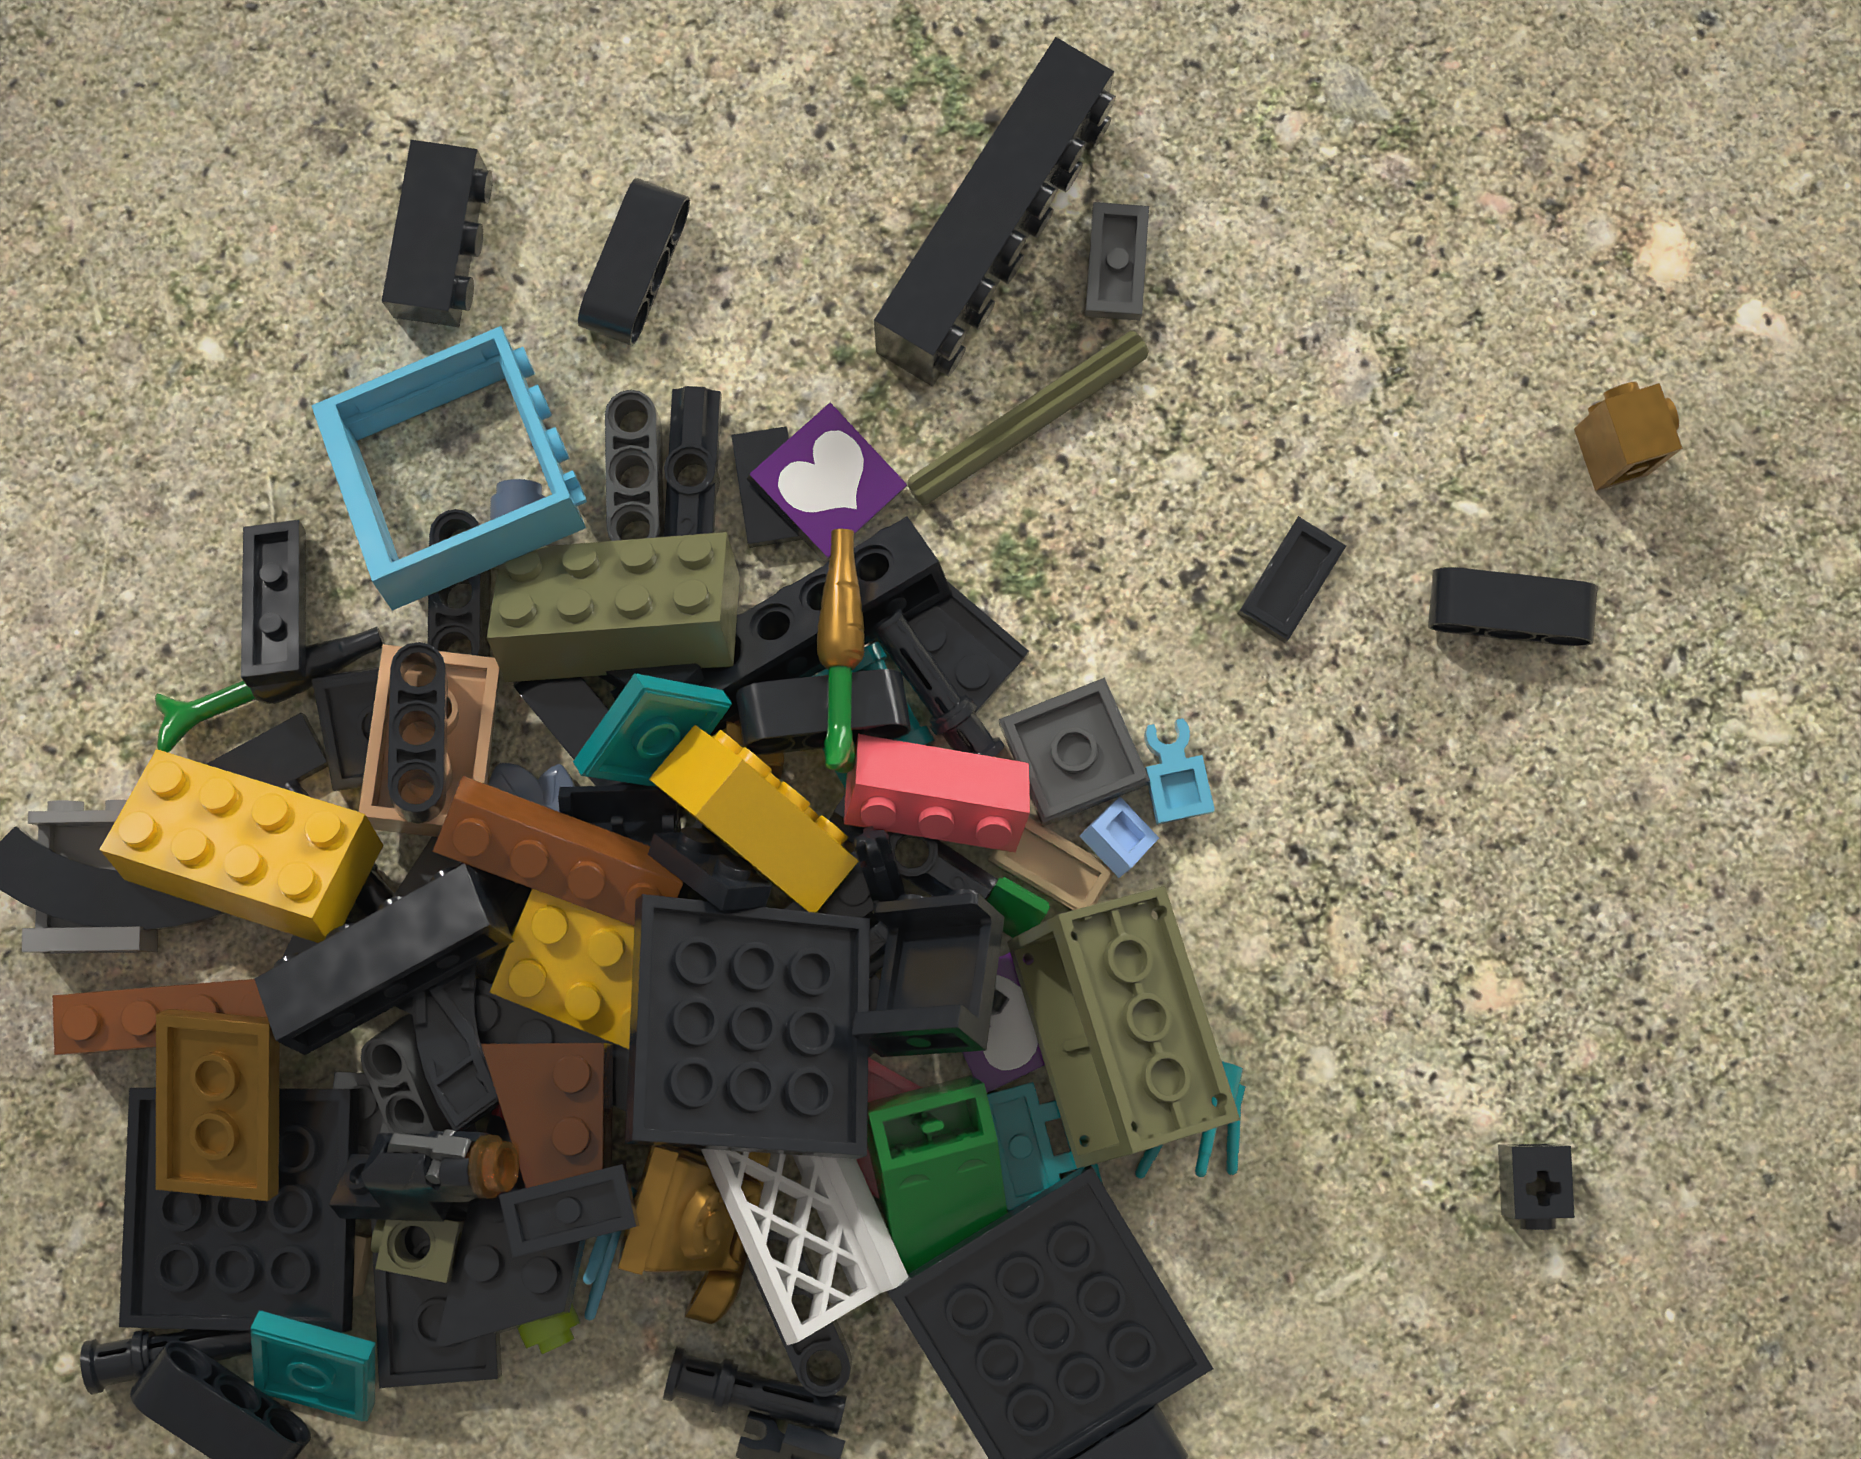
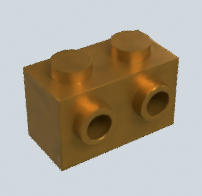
(1628, 434)

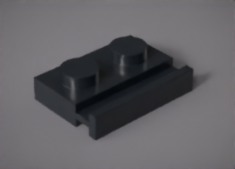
(968, 646)

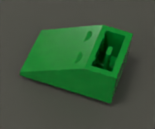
(935, 1166)

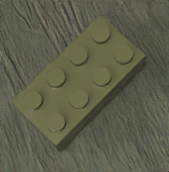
(615, 607)

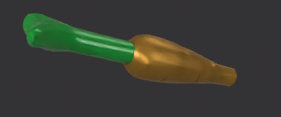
(840, 647)

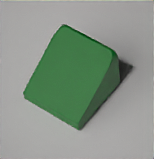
(1018, 906)

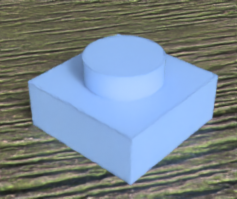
(1119, 837)

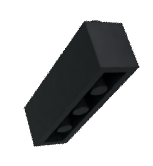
(383, 959)

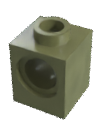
(438, 1265)

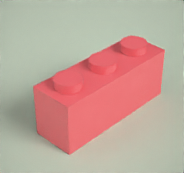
(937, 793)

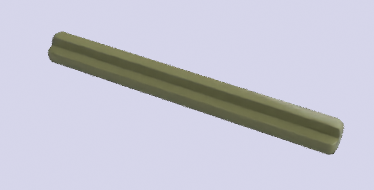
(1028, 418)

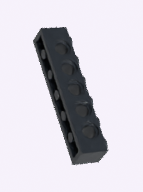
(781, 632)

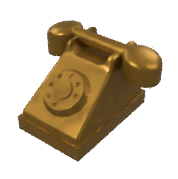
(689, 1228)

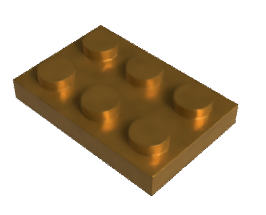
(217, 1105)

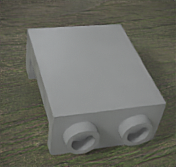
(79, 836)

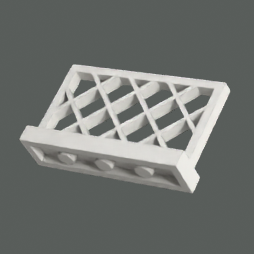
(853, 1234)

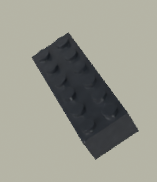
(995, 212)

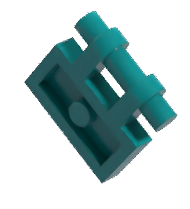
(1025, 1145)

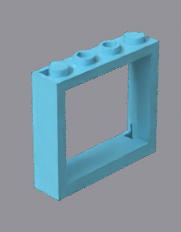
(415, 391)

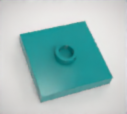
(647, 726)
(313, 1366)

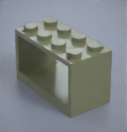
(1122, 1027)

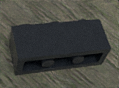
(436, 234)

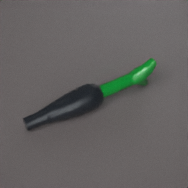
(321, 660)

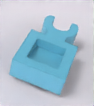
(1178, 783)

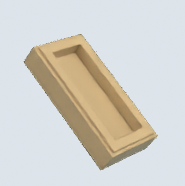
(1055, 867)

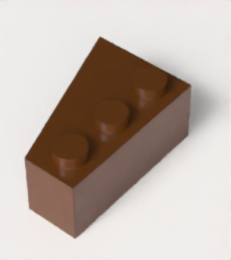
(555, 1106)

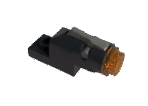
(423, 1173)

